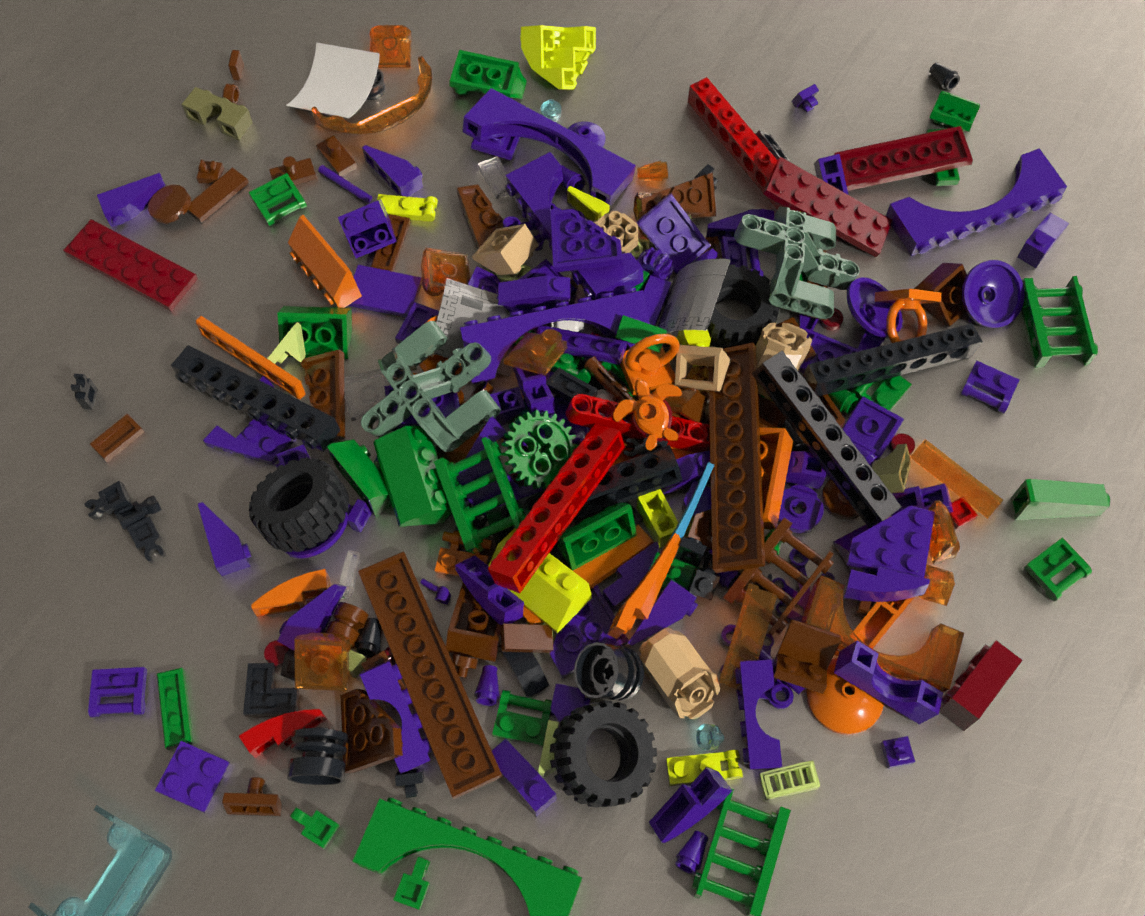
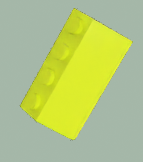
(553, 591)

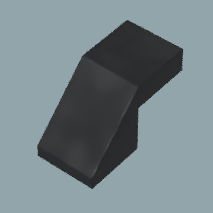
(527, 671)

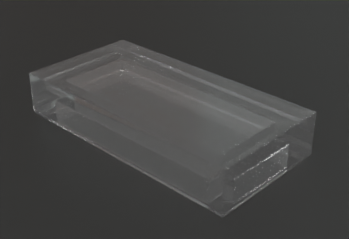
(494, 174)

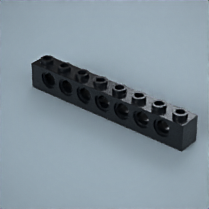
(892, 360)
(255, 398)
(826, 440)
(620, 484)

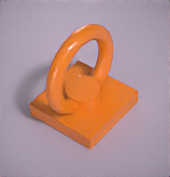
(906, 300)
(648, 364)

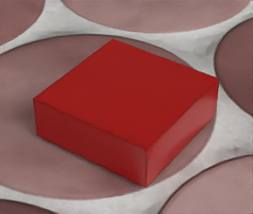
(962, 513)

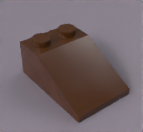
(472, 629)

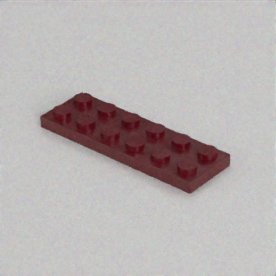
(905, 158)
(808, 194)
(131, 265)

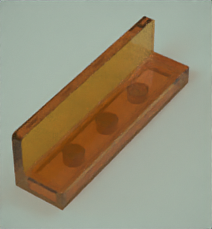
(956, 478)
(748, 633)

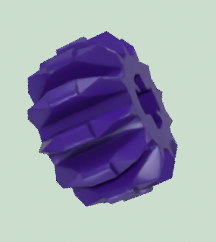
(656, 263)

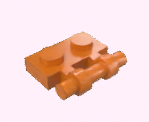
(450, 557)

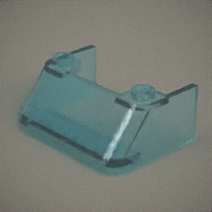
(127, 878)

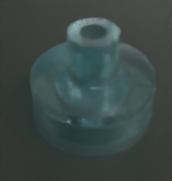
(551, 110)
(709, 737)

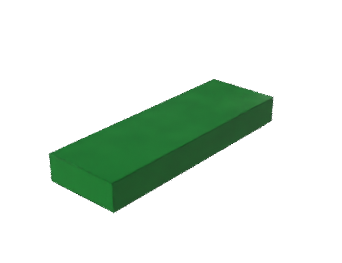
(174, 708)

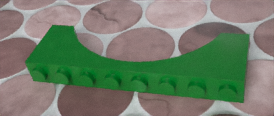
(401, 832)

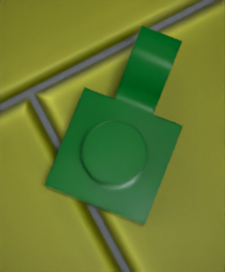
(317, 828)
(413, 887)

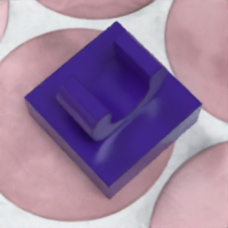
(806, 98)
(358, 515)
(897, 752)

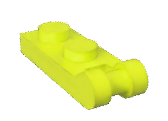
(410, 206)
(687, 768)

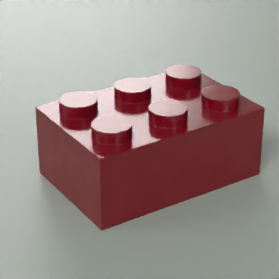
(979, 684)

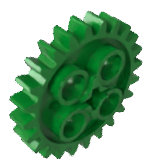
(525, 462)

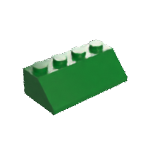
(411, 477)

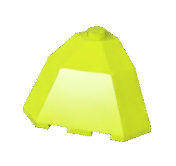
(558, 52)

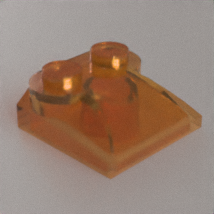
(392, 44)
(443, 264)
(537, 351)
(943, 539)
(322, 661)

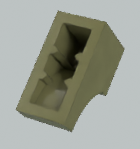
(894, 469)

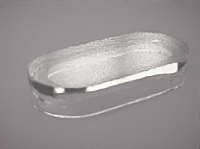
(350, 573)

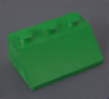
(322, 328)
(361, 474)
(597, 535)

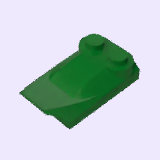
(483, 72)

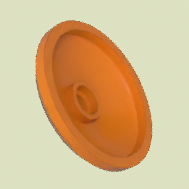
(841, 711)

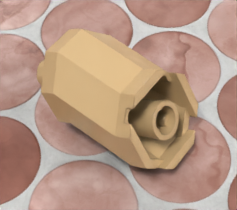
(621, 227)
(788, 339)
(679, 673)

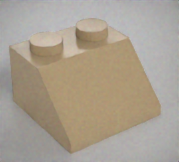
(506, 250)

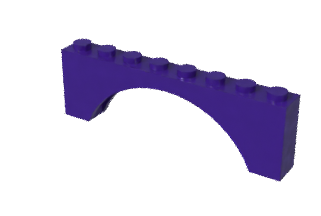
(502, 116)
(534, 190)
(927, 227)
(500, 334)

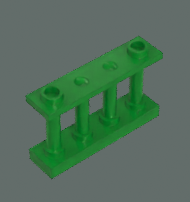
(1038, 332)
(457, 493)
(760, 874)

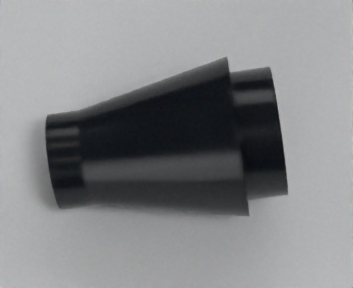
(945, 76)
(369, 639)

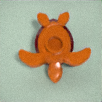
(650, 412)

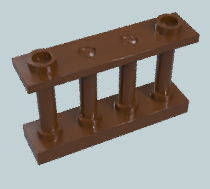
(783, 534)

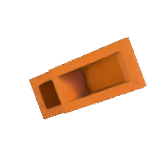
(292, 594)
(879, 620)

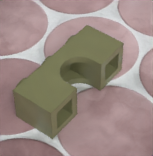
(232, 118)

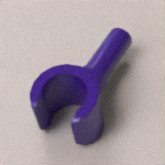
(443, 594)

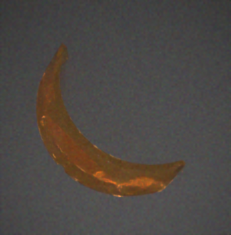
(387, 118)

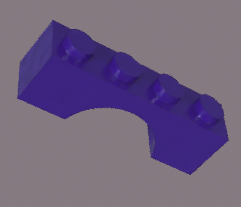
(755, 679)
(383, 684)
(911, 698)

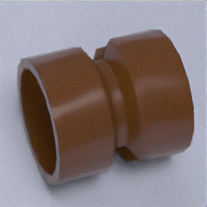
(348, 621)

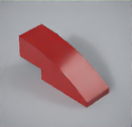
(279, 730)

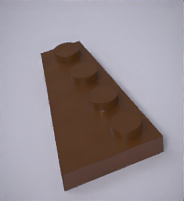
(694, 197)
(479, 213)
(327, 385)

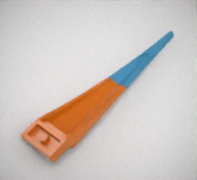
(644, 596)

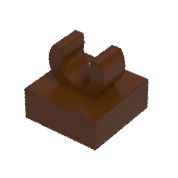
(209, 171)

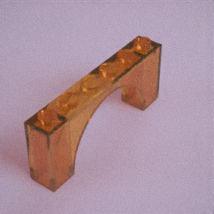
(932, 663)

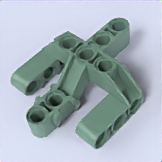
(795, 242)
(399, 364)

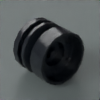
(608, 672)
(318, 749)

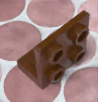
(805, 656)

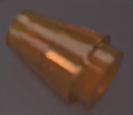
(653, 172)

